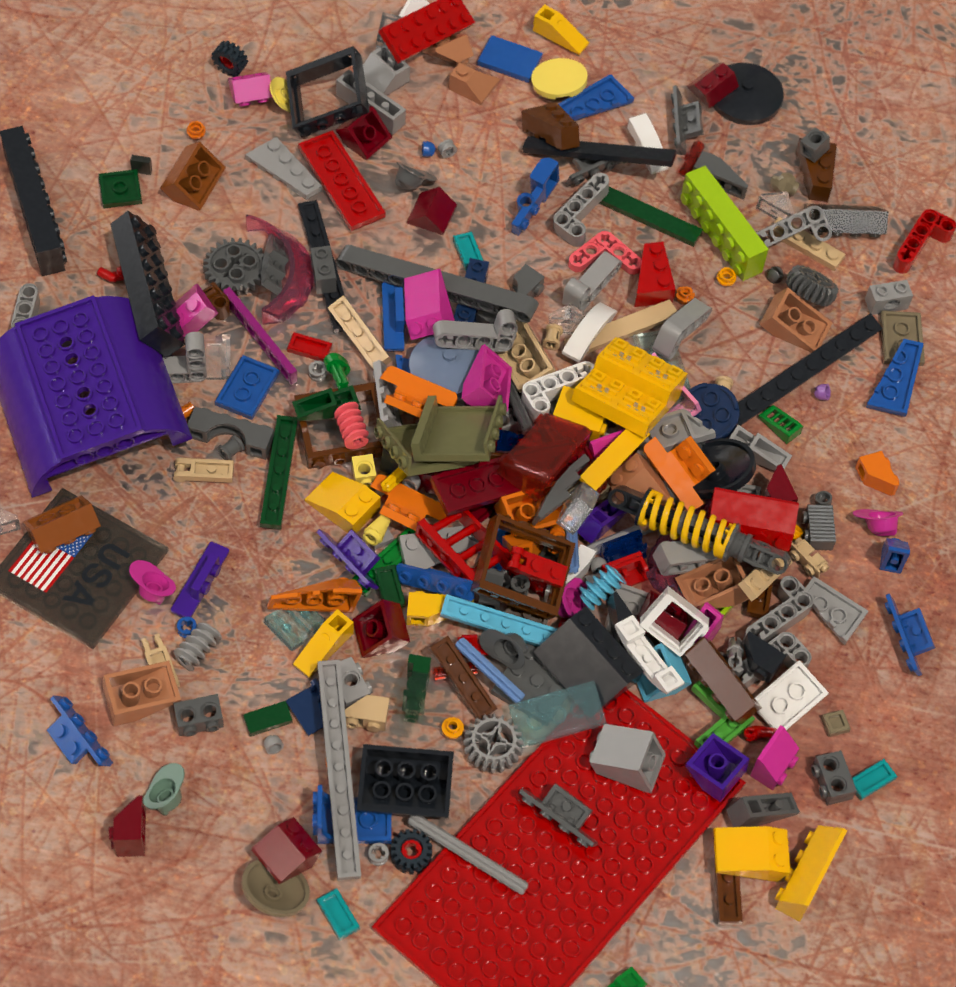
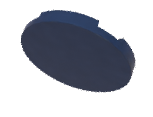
(718, 408)

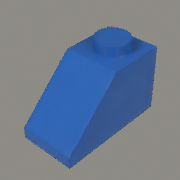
(894, 555)

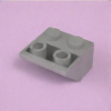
(384, 72)

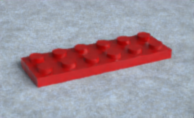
(425, 28)
(341, 180)

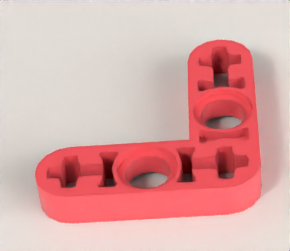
(599, 246)

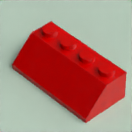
(762, 516)

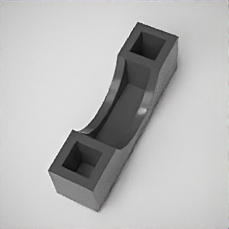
(525, 281)
(208, 424)

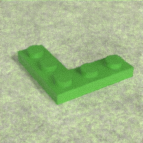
(724, 727)

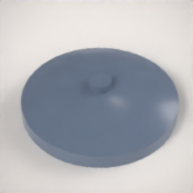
(441, 365)

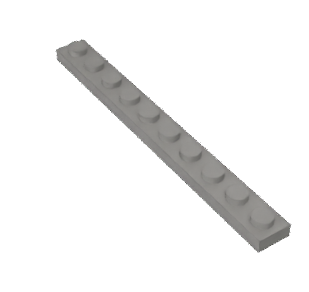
(339, 770)

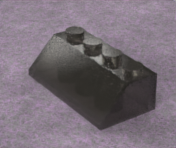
(852, 219)

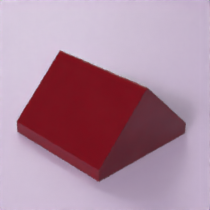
(433, 211)

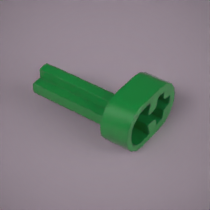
(339, 368)

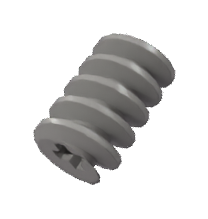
(195, 644)

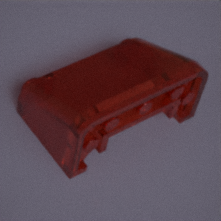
(543, 454)

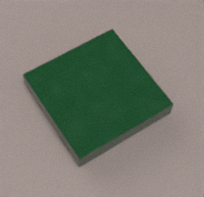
(120, 188)

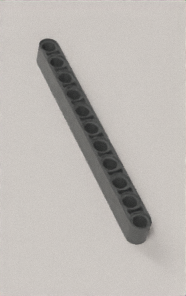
(458, 288)

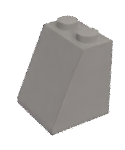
(628, 756)

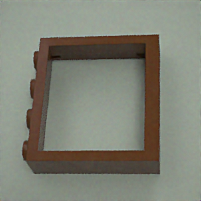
(341, 455)
(541, 536)

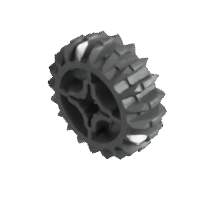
(812, 285)

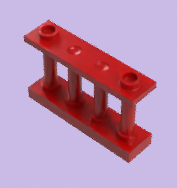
(447, 556)

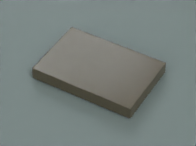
(898, 327)

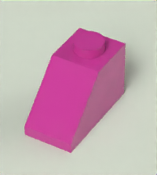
(715, 622)

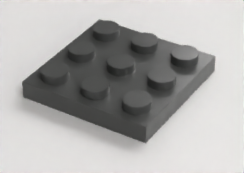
(531, 679)

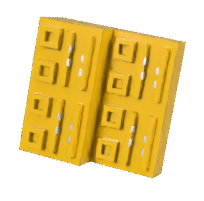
(630, 387)

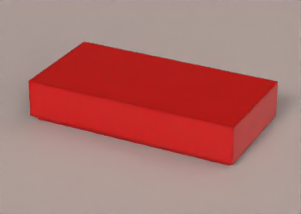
(309, 347)

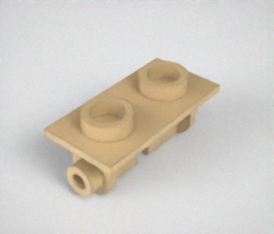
(801, 551)

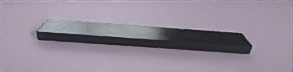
(603, 152)
(317, 237)

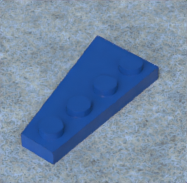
(597, 98)
(897, 383)

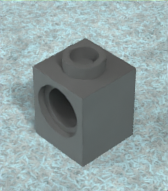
(815, 144)

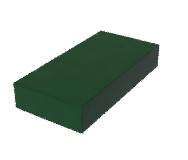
(389, 584)
(267, 718)

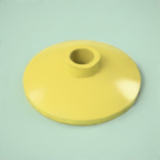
(279, 92)

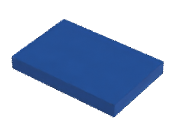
(509, 58)
(247, 387)

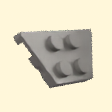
(675, 428)

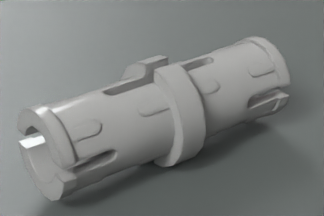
(735, 652)

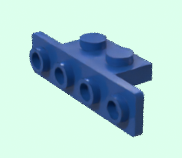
(393, 317)
(435, 581)
(913, 631)
(74, 736)

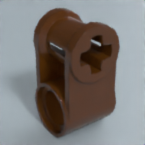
(218, 300)

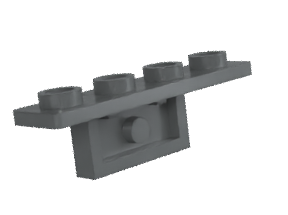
(687, 120)
(588, 168)
(565, 809)

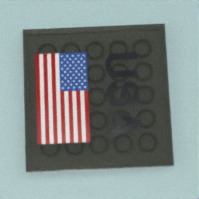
(80, 583)

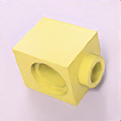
(364, 463)

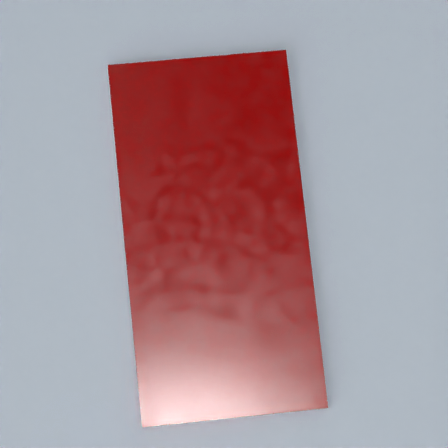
(480, 933)

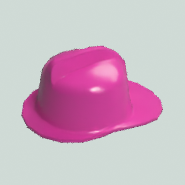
(880, 522)
(152, 582)
(571, 600)

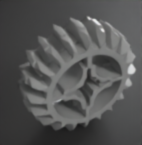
(477, 735)

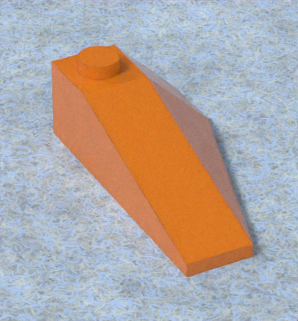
(322, 597)

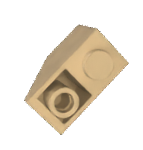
(368, 713)

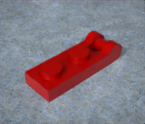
(537, 567)

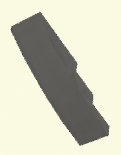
(274, 264)
(558, 493)

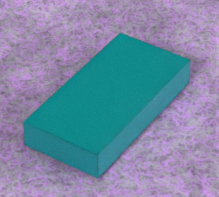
(467, 248)
(873, 779)
(338, 914)

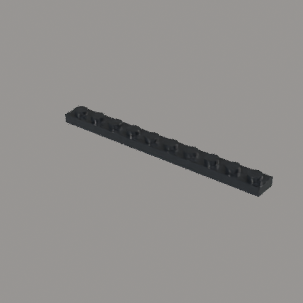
(807, 368)

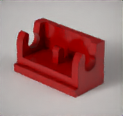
(631, 567)

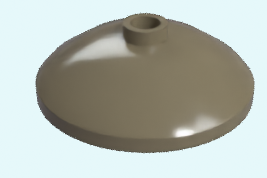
(270, 896)

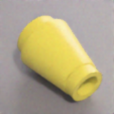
(376, 530)

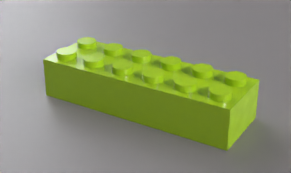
(724, 223)

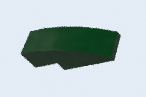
(324, 403)

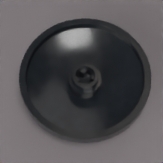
(755, 99)
(733, 465)

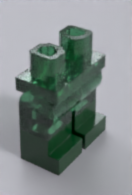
(416, 687)

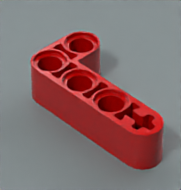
(928, 225)

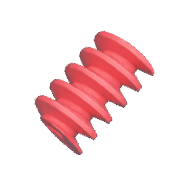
(351, 425)

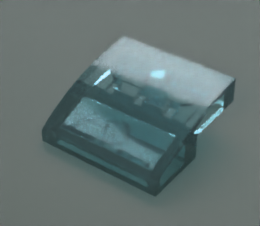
(294, 626)

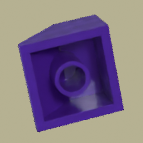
(717, 767)

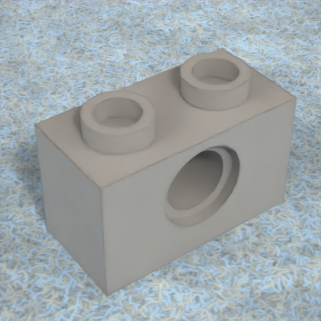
(888, 297)
(353, 672)

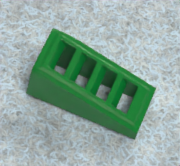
(785, 435)

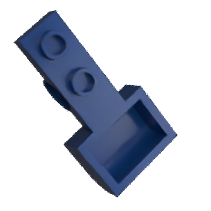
(542, 182)

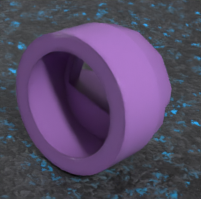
(822, 392)

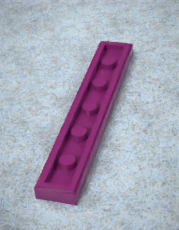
(261, 337)

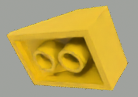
(344, 502)
(752, 852)

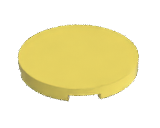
(559, 78)

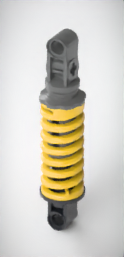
(696, 528)

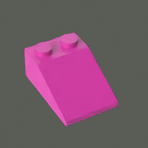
(425, 303)
(487, 380)

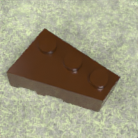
(552, 124)
(818, 175)

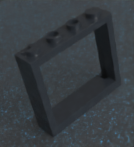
(318, 69)

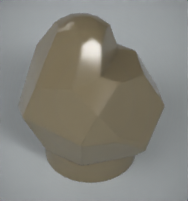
(785, 182)

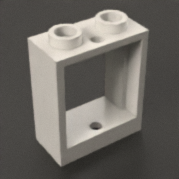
(658, 606)

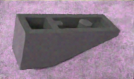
(723, 174)
(762, 809)

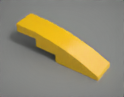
(612, 459)

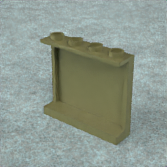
(457, 432)
(398, 443)

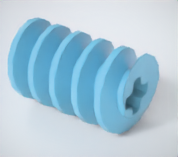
(601, 587)

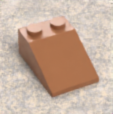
(795, 321)
(639, 475)
(714, 583)
(140, 692)

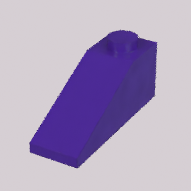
(600, 521)

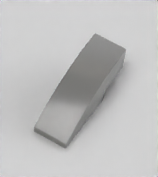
(765, 452)

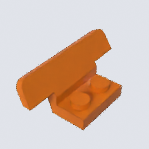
(413, 391)
(680, 468)
(407, 505)

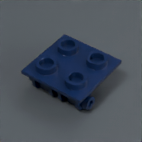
(307, 708)

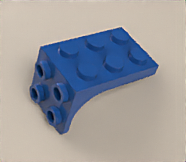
(370, 826)

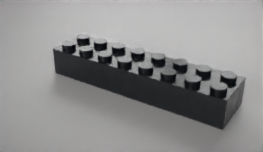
(33, 201)
(147, 284)

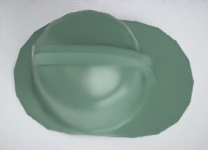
(165, 790)

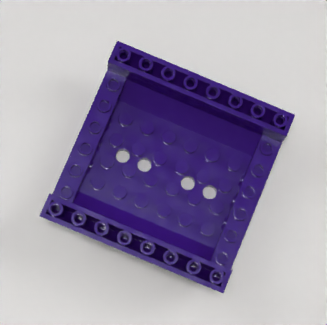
(43, 391)

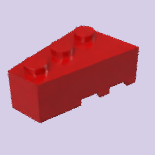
(655, 276)

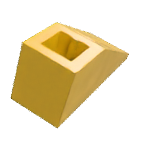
(559, 30)
(425, 608)
(325, 642)

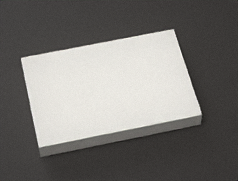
(790, 697)

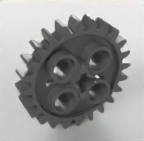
(239, 263)

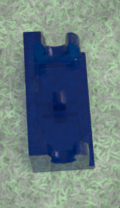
(507, 440)
(623, 546)

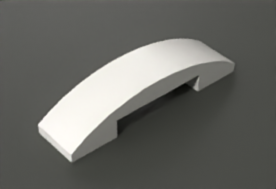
(587, 331)
(642, 652)

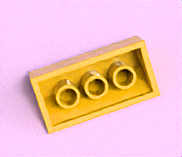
(810, 871)

